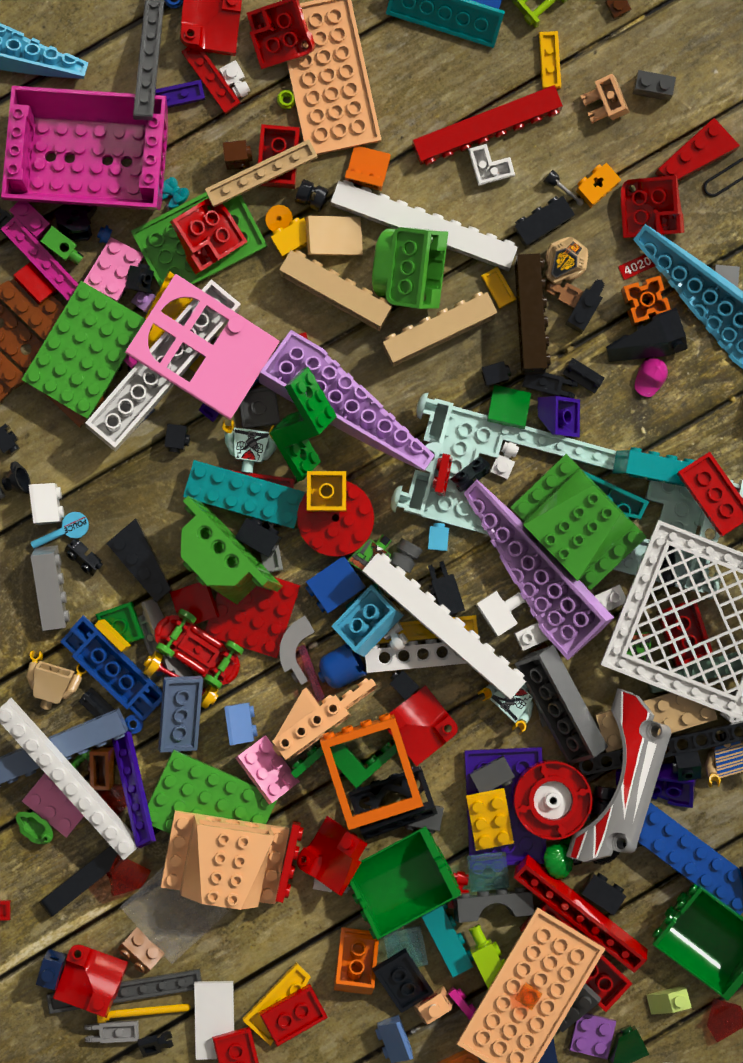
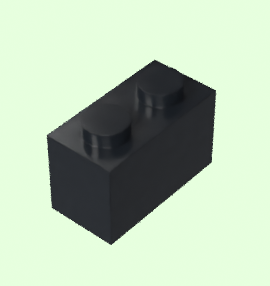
(259, 537)
(603, 893)

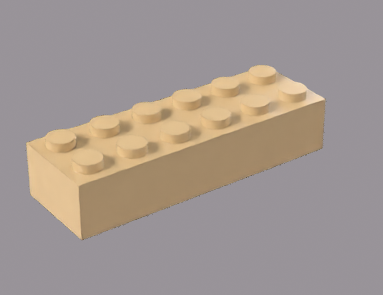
(335, 290)
(439, 329)
(668, 709)

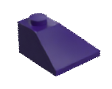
(560, 415)

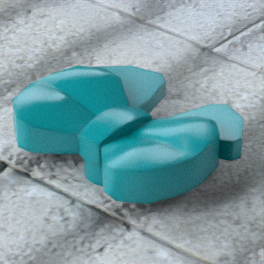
(179, 195)

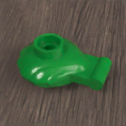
(556, 861)

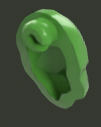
(34, 827)

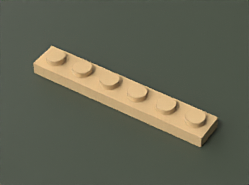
(261, 173)

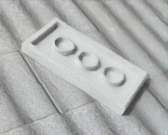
(212, 1014)

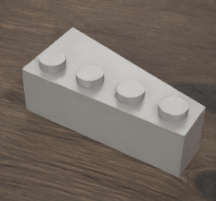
(49, 587)

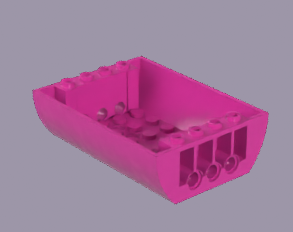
(91, 129)

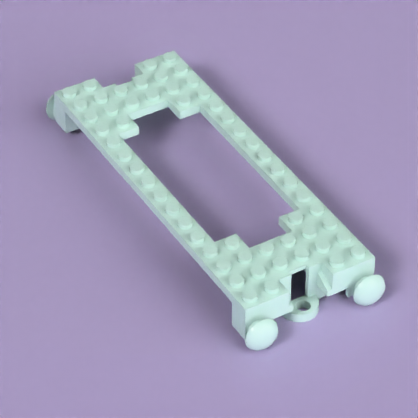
(468, 434)

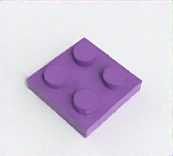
(593, 1035)

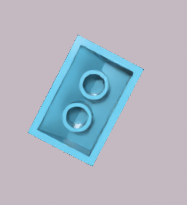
(367, 621)

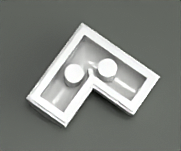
(485, 169)

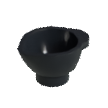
(16, 479)

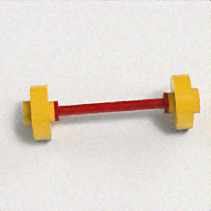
(153, 664)

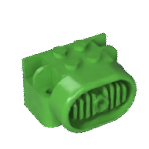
(410, 266)

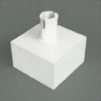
(498, 612)

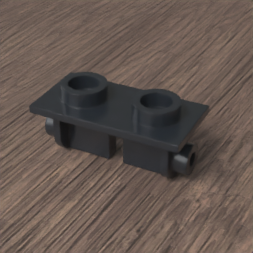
(583, 375)
(476, 469)
(76, 552)
(95, 703)

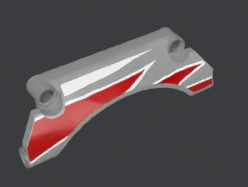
(640, 769)

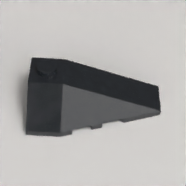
(656, 339)

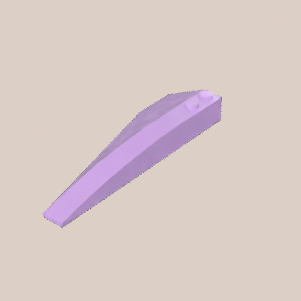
(354, 406)
(560, 603)

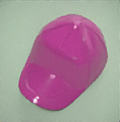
(650, 377)

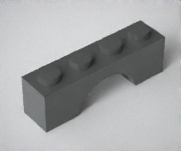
(469, 907)

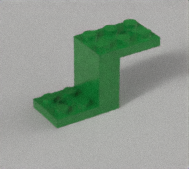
(309, 421)
(347, 762)

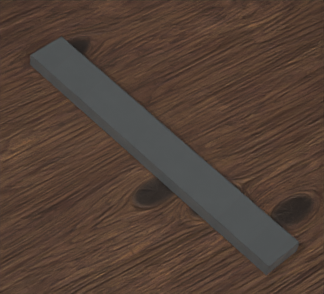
(148, 60)
(141, 988)

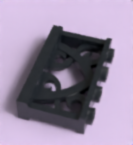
(382, 788)

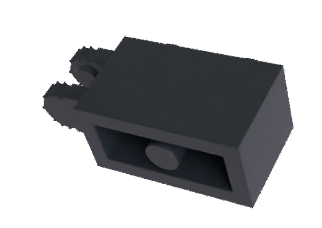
(586, 307)
(446, 590)

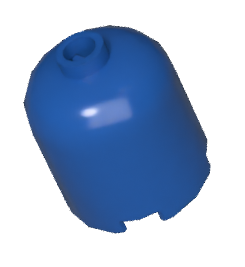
(341, 667)

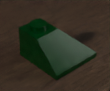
(627, 1046)

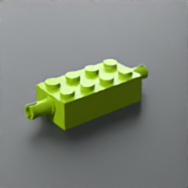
(485, 955)

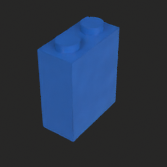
(334, 585)

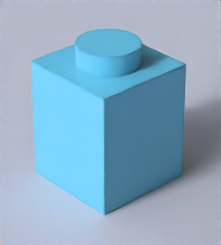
(438, 537)

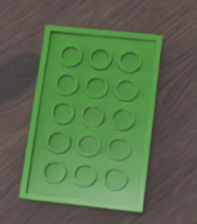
(165, 252)
(84, 350)
(204, 790)

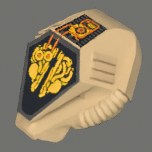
(565, 260)

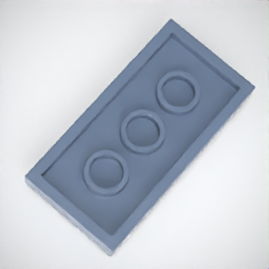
(180, 713)

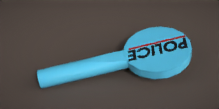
(73, 525)

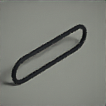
(724, 189)

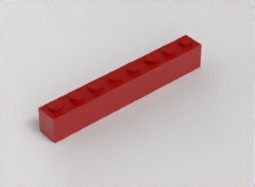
(487, 125)
(581, 913)

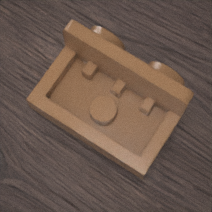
(140, 951)

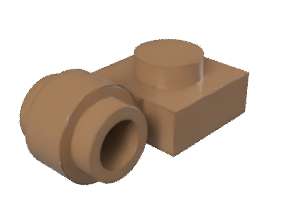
(568, 294)

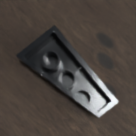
(138, 556)

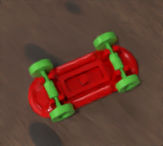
(198, 650)

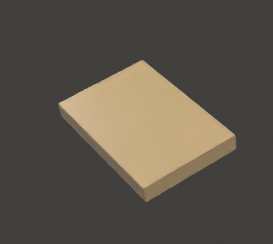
(334, 235)

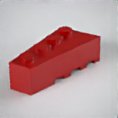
(700, 151)

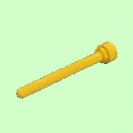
(144, 1011)

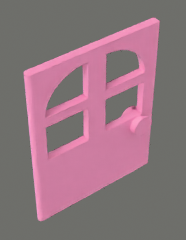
(228, 365)

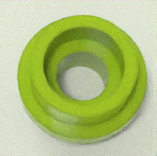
(286, 93)

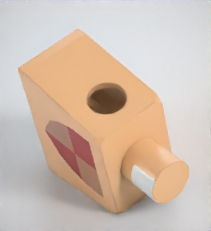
(434, 1006)

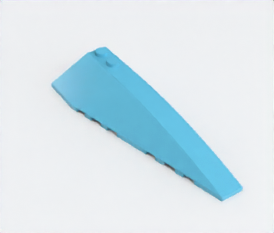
(31, 57)
(701, 288)

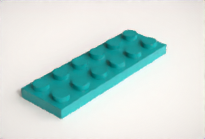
(455, 17)
(243, 494)

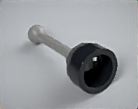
(553, 180)

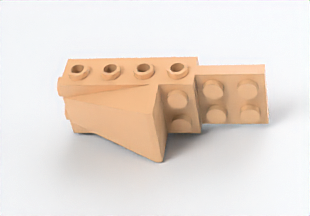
(307, 714)

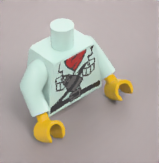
(248, 445)
(517, 709)

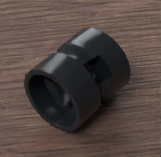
(305, 192)
(603, 797)

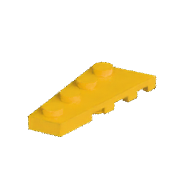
(172, 310)
(292, 981)

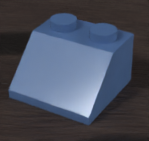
(240, 723)
(395, 1040)

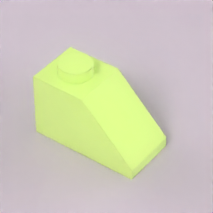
(669, 1000)

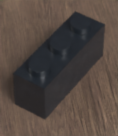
(543, 221)

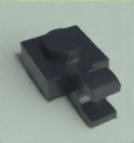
(153, 1045)

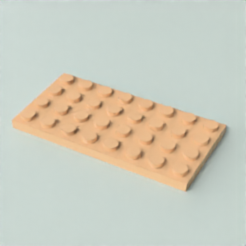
(333, 81)
(552, 961)

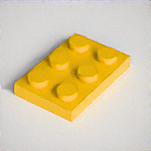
(489, 819)

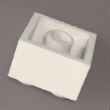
(46, 503)

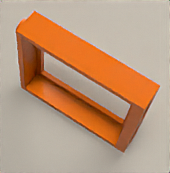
(365, 728)

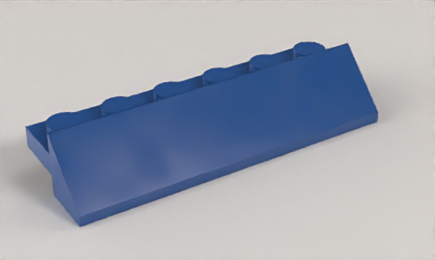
(112, 669)

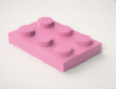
(112, 268)
(267, 770)
(53, 806)

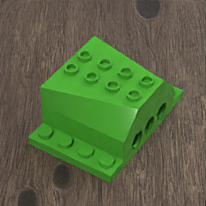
(577, 522)
(219, 557)

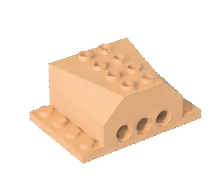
(224, 860)

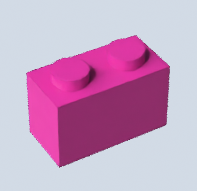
(31, 219)

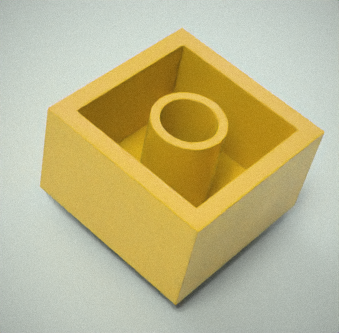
(326, 491)

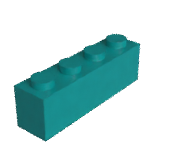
(448, 941)

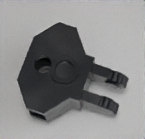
(76, 221)

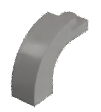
(292, 637)

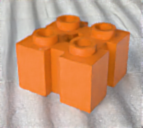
(652, 290)

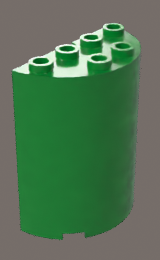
(403, 883)
(704, 939)

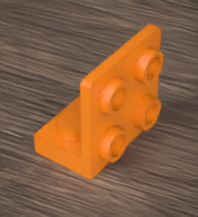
(368, 168)

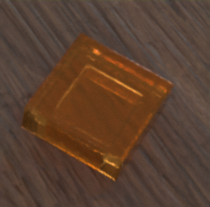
(528, 996)

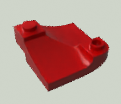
(212, 25)
(279, 33)
(653, 203)
(207, 234)
(422, 725)
(332, 855)
(90, 980)

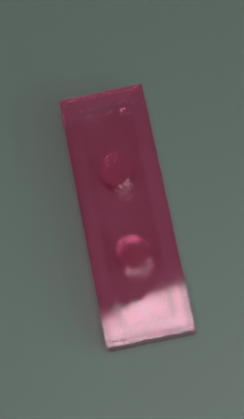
(311, 672)

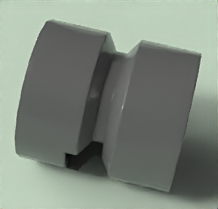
(406, 554)

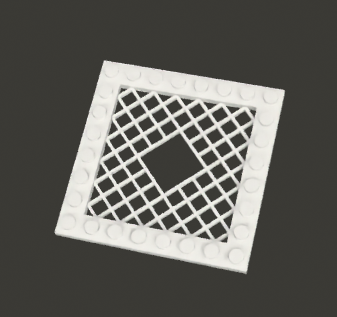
(615, 654)

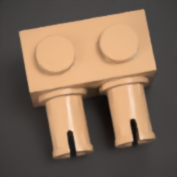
(610, 93)

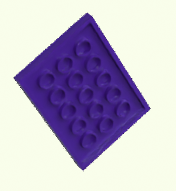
(524, 841)

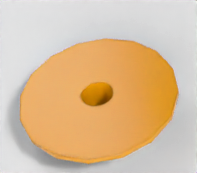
(278, 217)

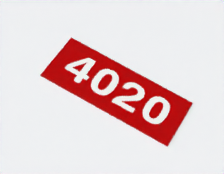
(635, 266)

